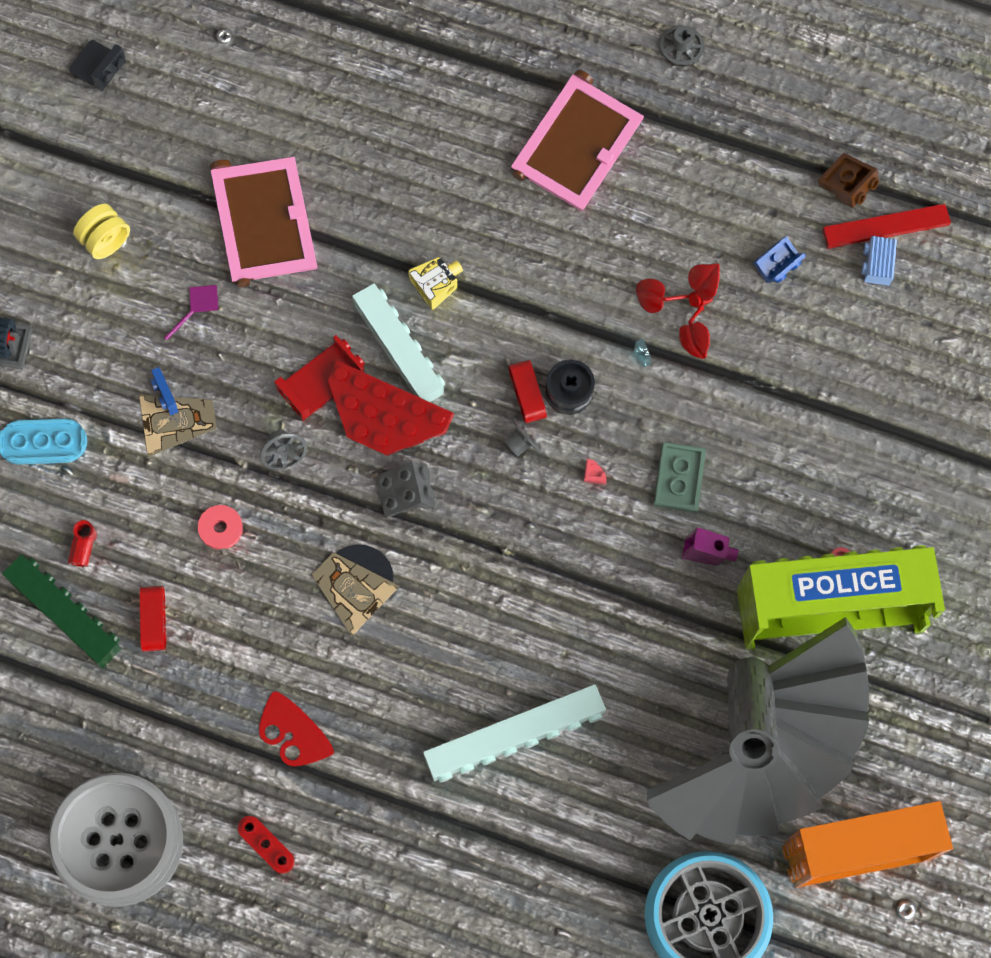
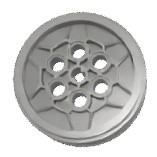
(83, 815)

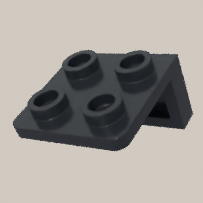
(98, 64)

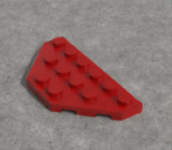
(384, 414)

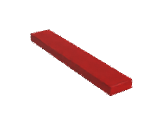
(886, 226)

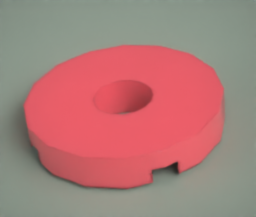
(215, 515)

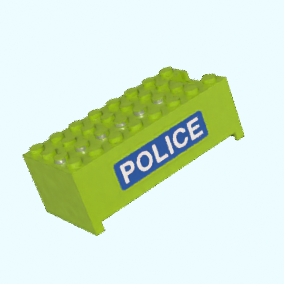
(818, 592)

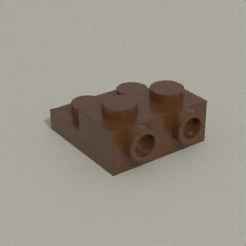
(849, 180)

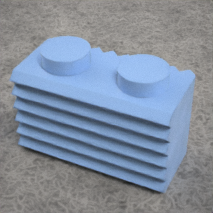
(880, 260)

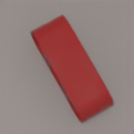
(527, 391)
(152, 618)

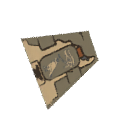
(167, 431)
(352, 590)

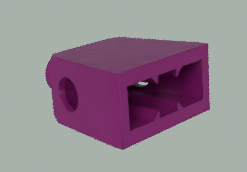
(708, 548)

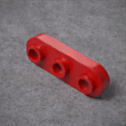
(273, 852)

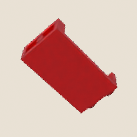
(309, 386)

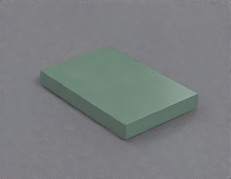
(679, 477)

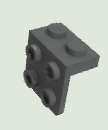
(405, 488)

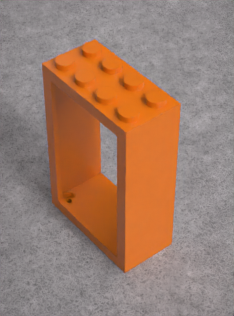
(867, 844)

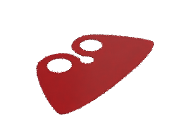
(306, 734)

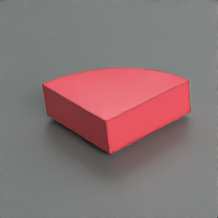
(594, 473)

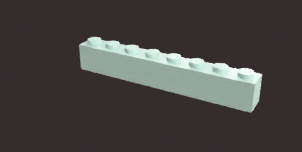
(514, 733)

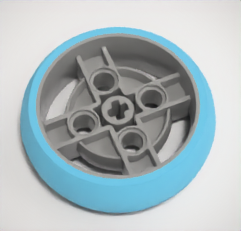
(730, 925)

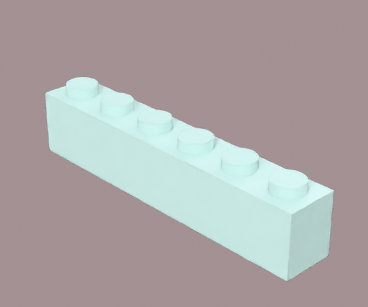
(397, 343)

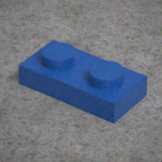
(166, 400)

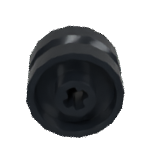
(570, 387)

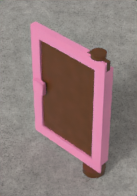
(577, 142)
(262, 219)

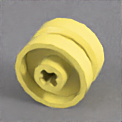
(101, 231)

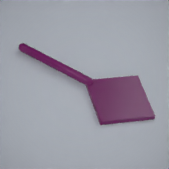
(201, 299)

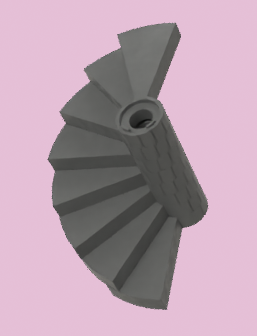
(788, 742)

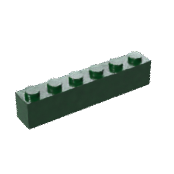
(62, 611)

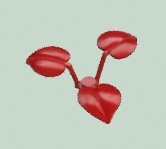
(705, 282)

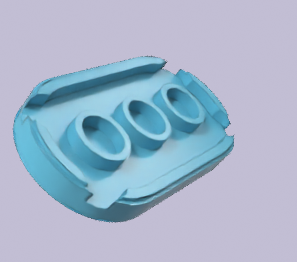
(42, 441)

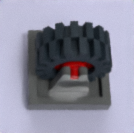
(13, 343)

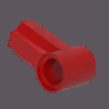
(82, 546)

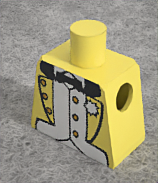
(435, 280)

